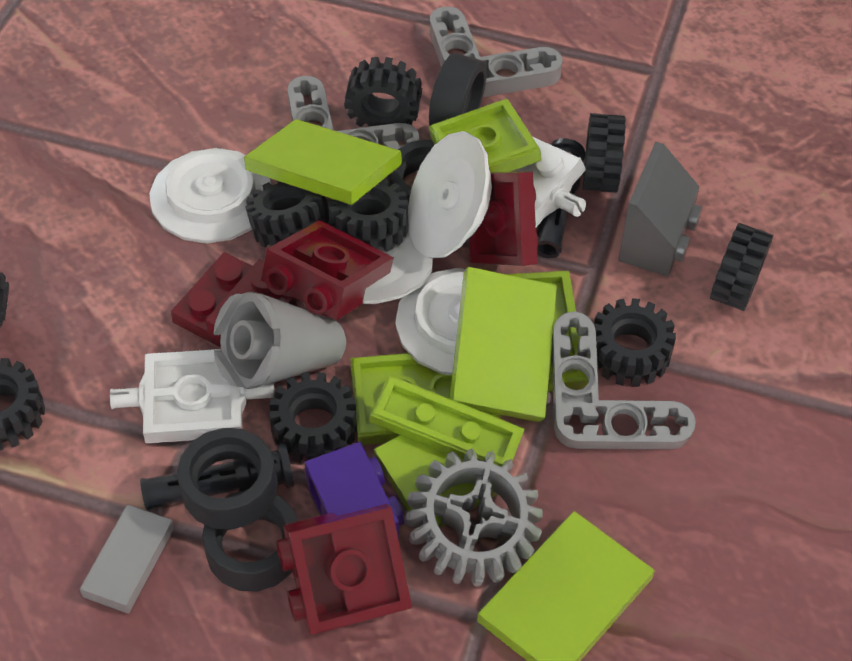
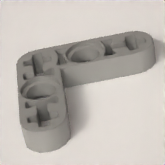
(532, 59)
(388, 134)
(587, 402)

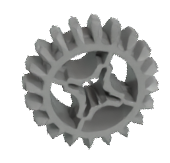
(493, 519)

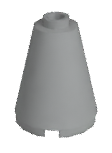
(273, 340)

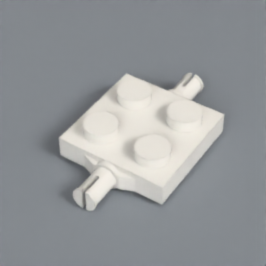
(554, 180)
(186, 397)

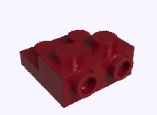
(509, 224)
(324, 269)
(226, 277)
(344, 568)

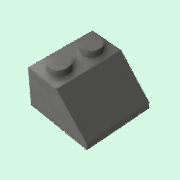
(660, 214)

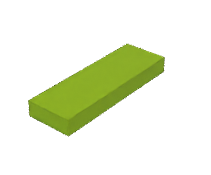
(443, 422)

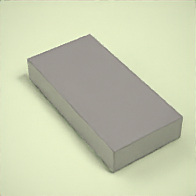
(127, 559)

